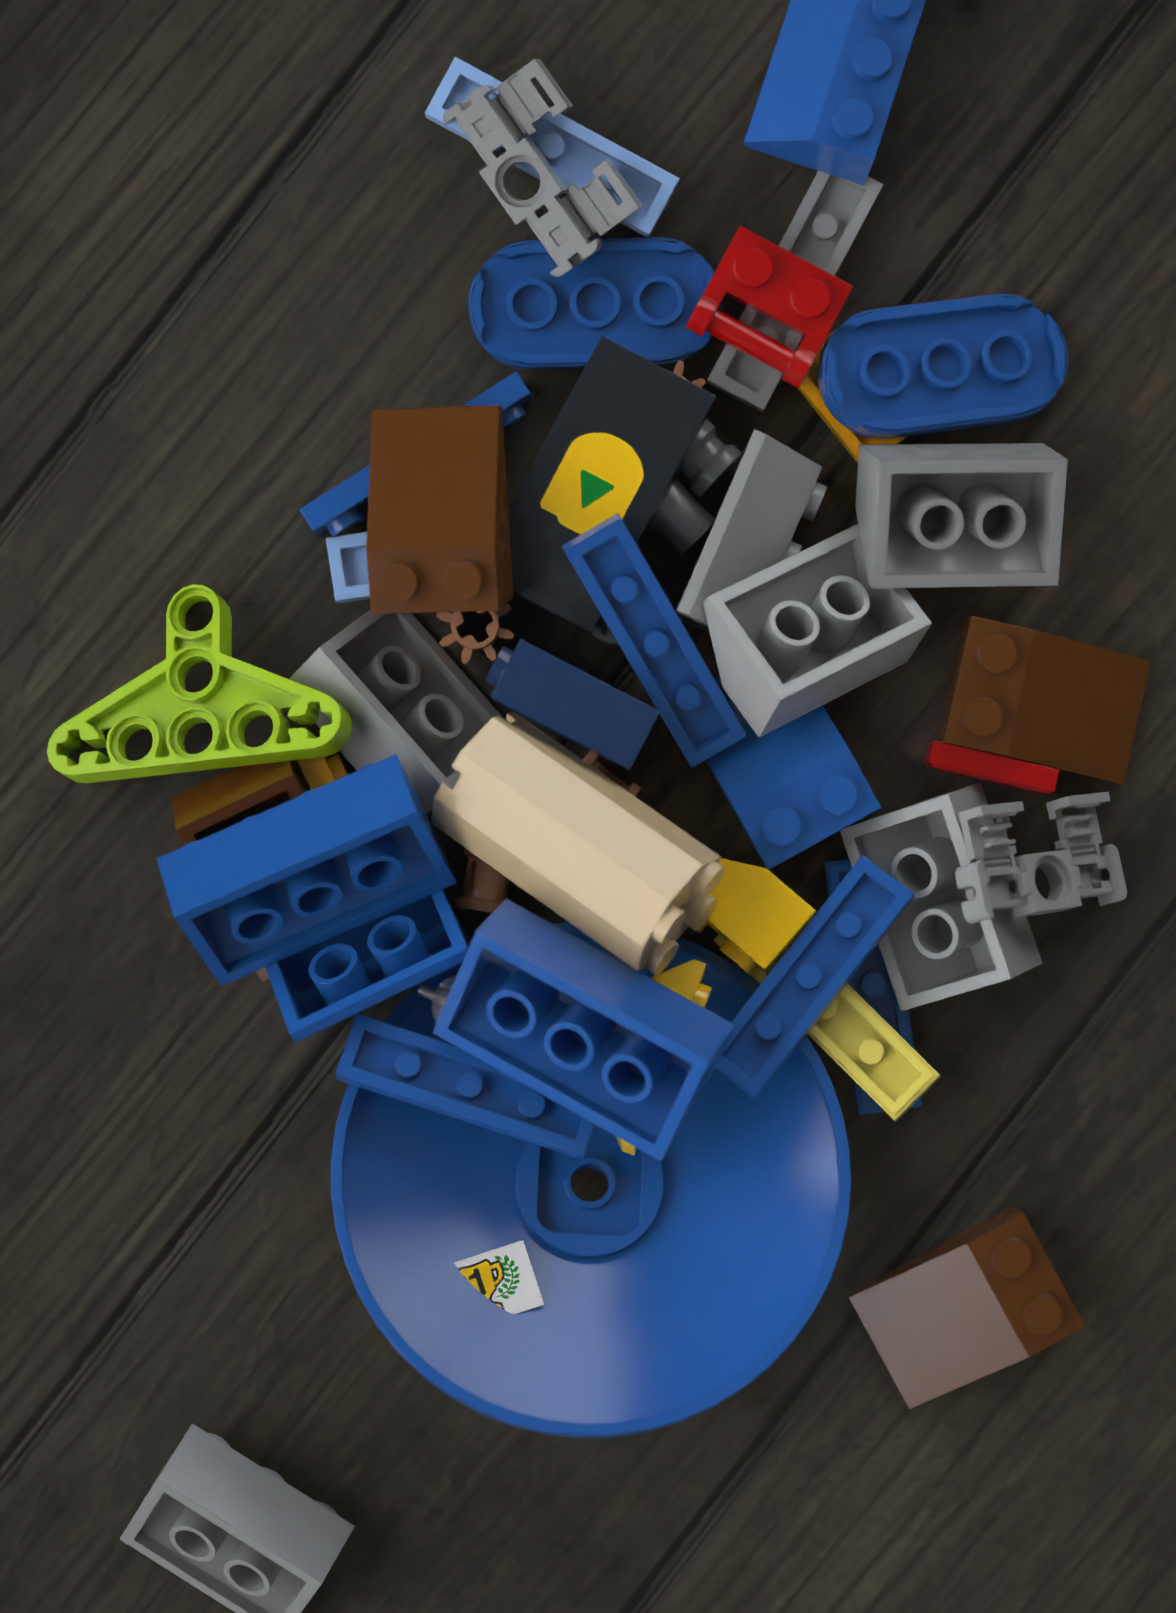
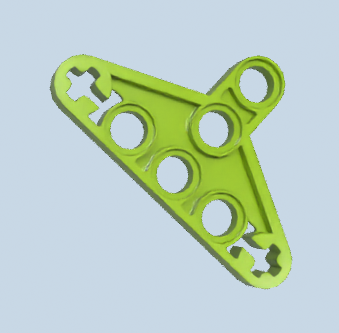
(166, 708)

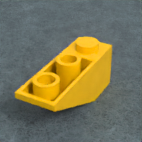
(756, 916)

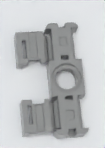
(558, 223)
(1008, 881)

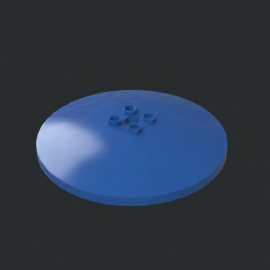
(649, 1295)

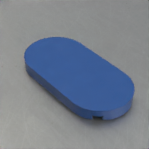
(618, 293)
(942, 366)

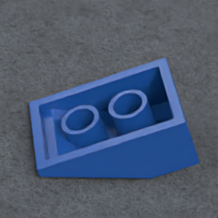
(791, 784)

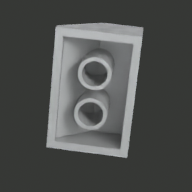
(961, 514)
(754, 522)
(809, 632)
(400, 698)
(931, 945)
(236, 1529)

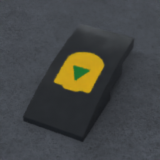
(605, 456)

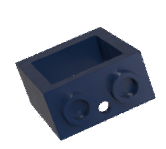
(571, 703)

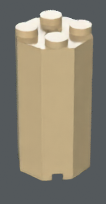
(578, 842)

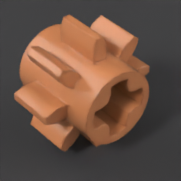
(469, 642)

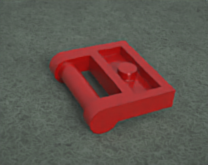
(778, 288)

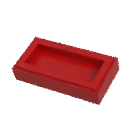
(990, 767)

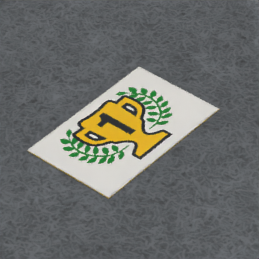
(504, 1277)

